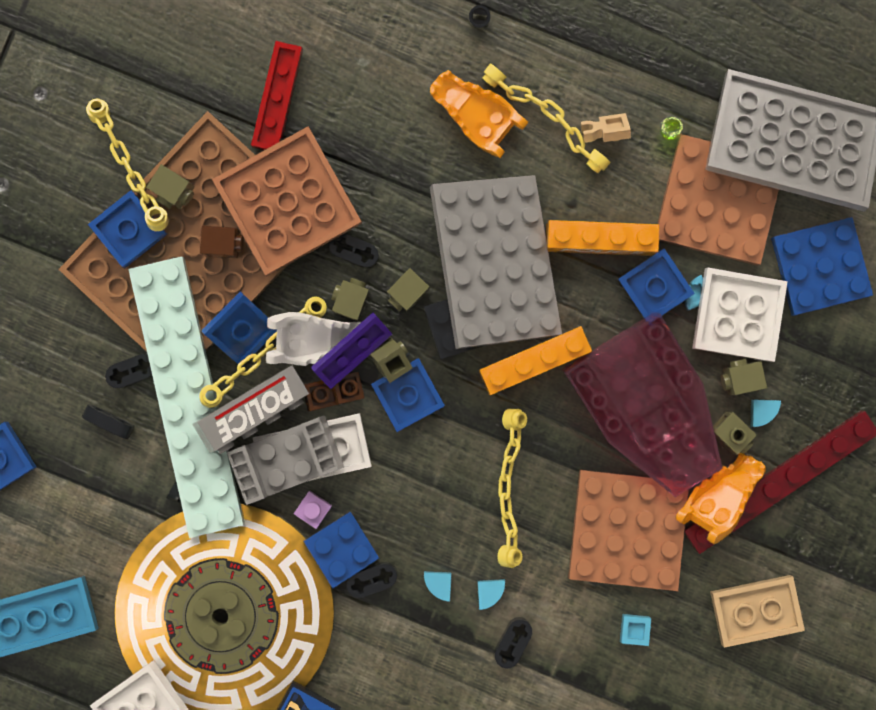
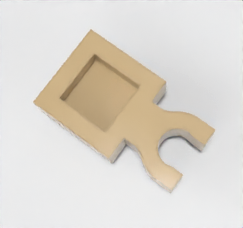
(609, 128)

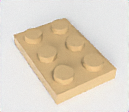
(757, 611)

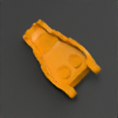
(478, 112)
(722, 499)

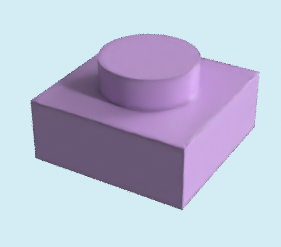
(312, 509)

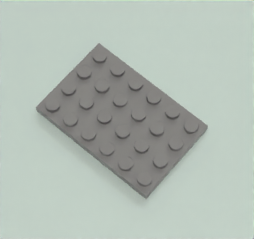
(794, 140)
(495, 261)

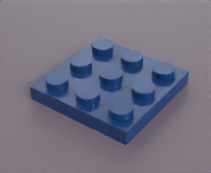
(822, 266)

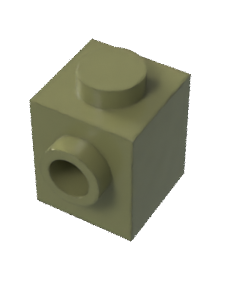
(170, 188)
(407, 291)
(350, 299)
(391, 359)
(743, 377)
(733, 433)

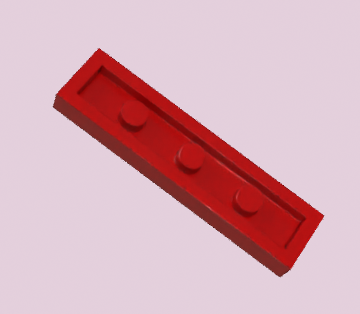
(277, 95)

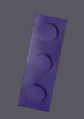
(351, 350)

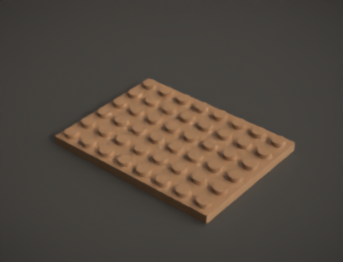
(198, 157)

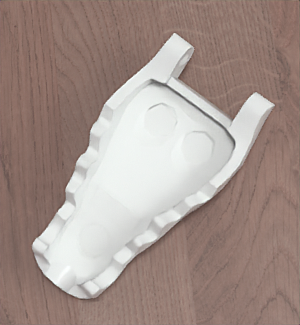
(304, 337)

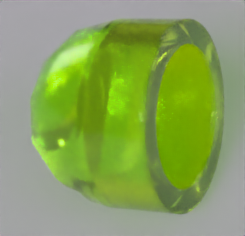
(671, 124)

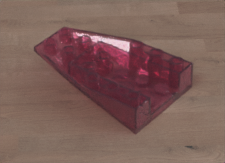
(650, 404)

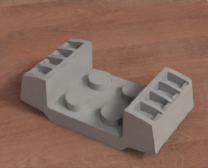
(285, 460)

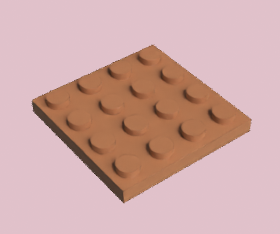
(287, 201)
(713, 209)
(626, 532)

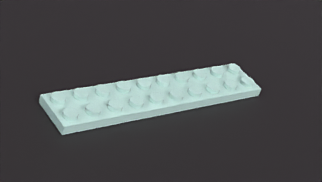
(179, 374)

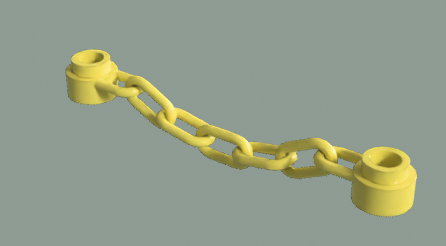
(495, 77)
(101, 116)
(256, 358)
(509, 555)

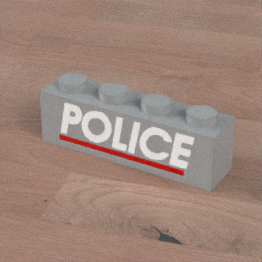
(250, 409)

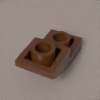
(344, 391)

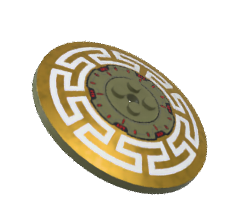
(273, 600)

